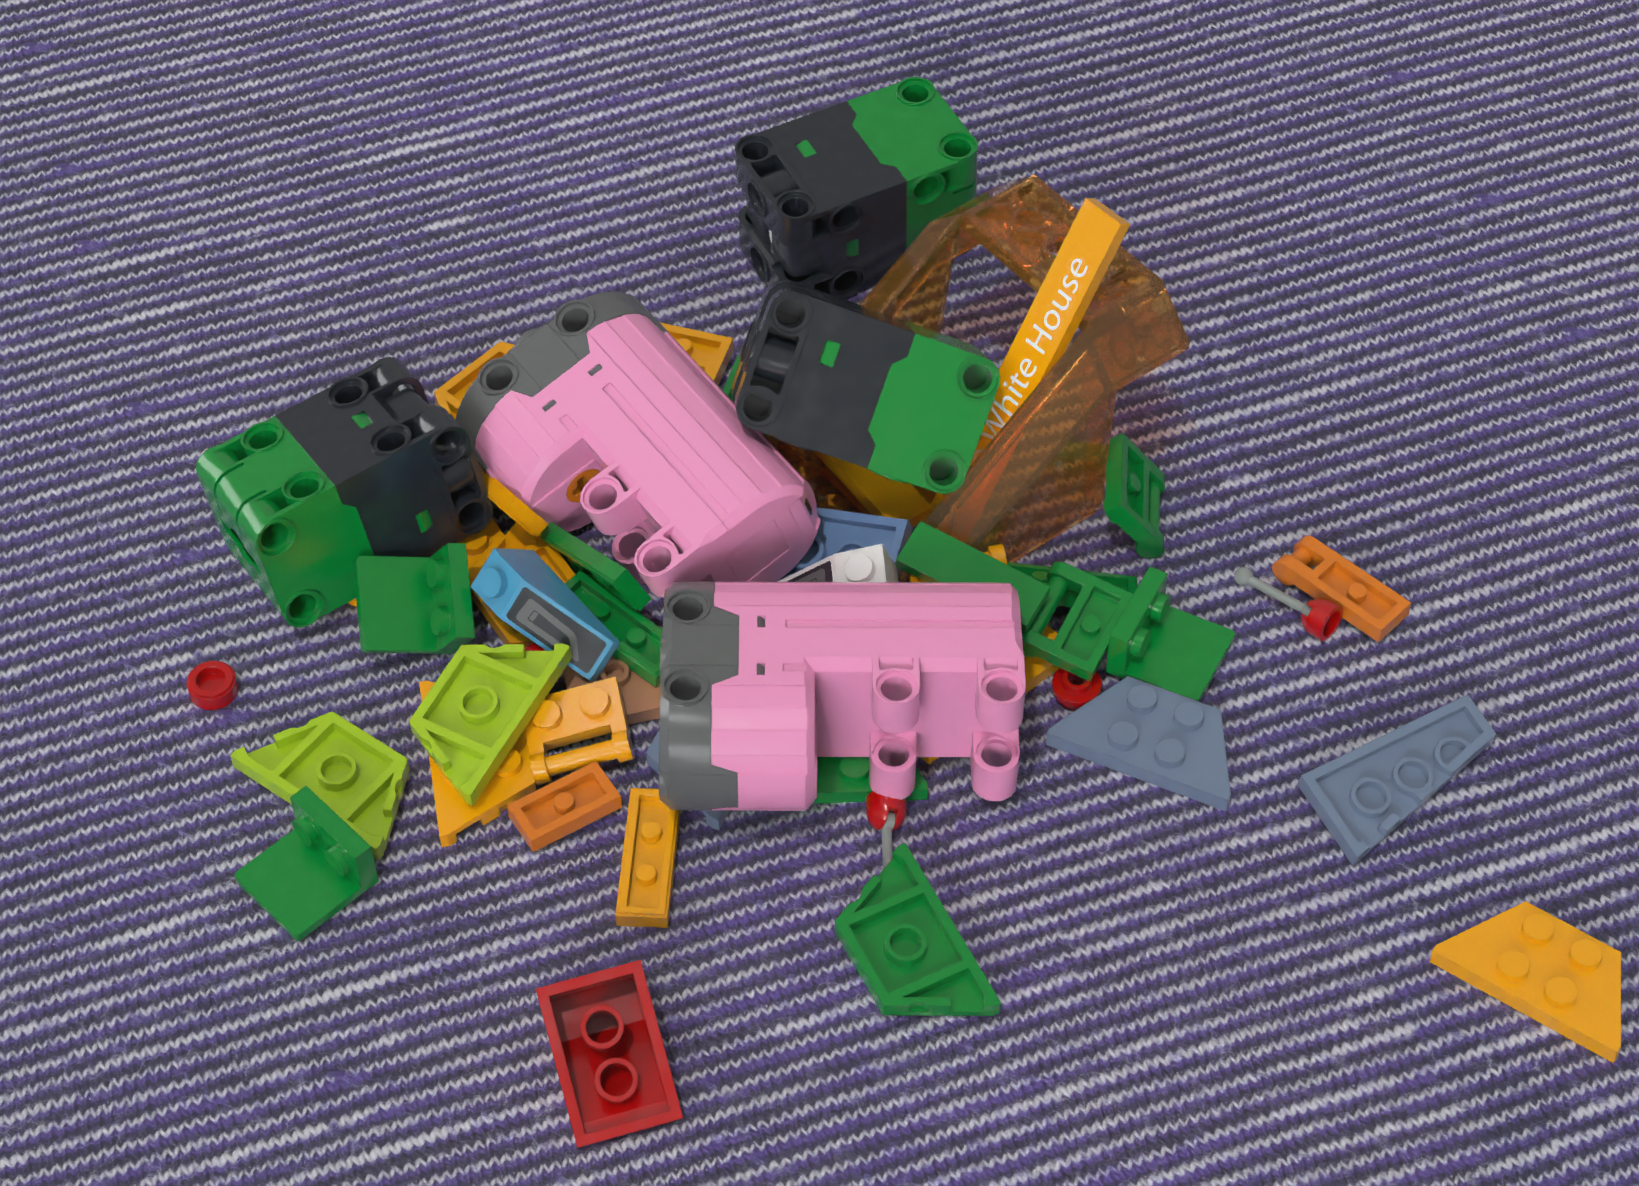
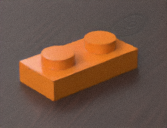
(564, 806)

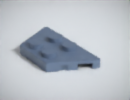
(1151, 738)

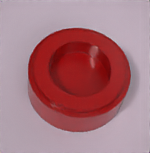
(212, 685)

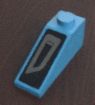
(544, 609)

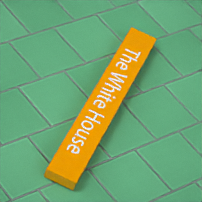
(1054, 312)

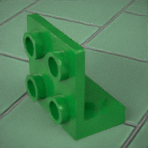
(414, 602)
(1165, 642)
(310, 869)

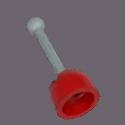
(1318, 616)
(882, 819)

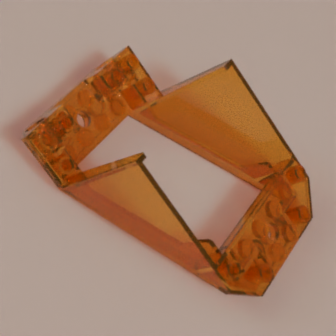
(1054, 450)

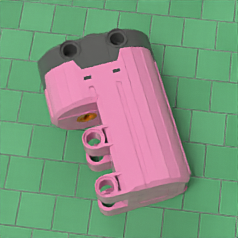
(630, 433)
(811, 670)

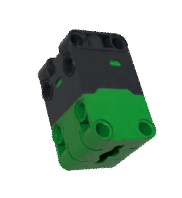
(852, 186)
(863, 387)
(341, 480)

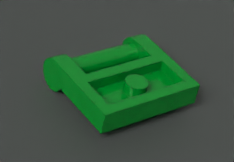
(1134, 495)
(1087, 627)

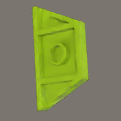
(483, 709)
(342, 766)

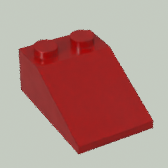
(609, 1053)

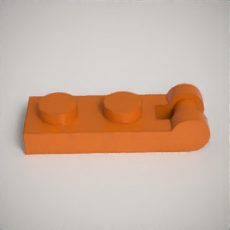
(1364, 599)

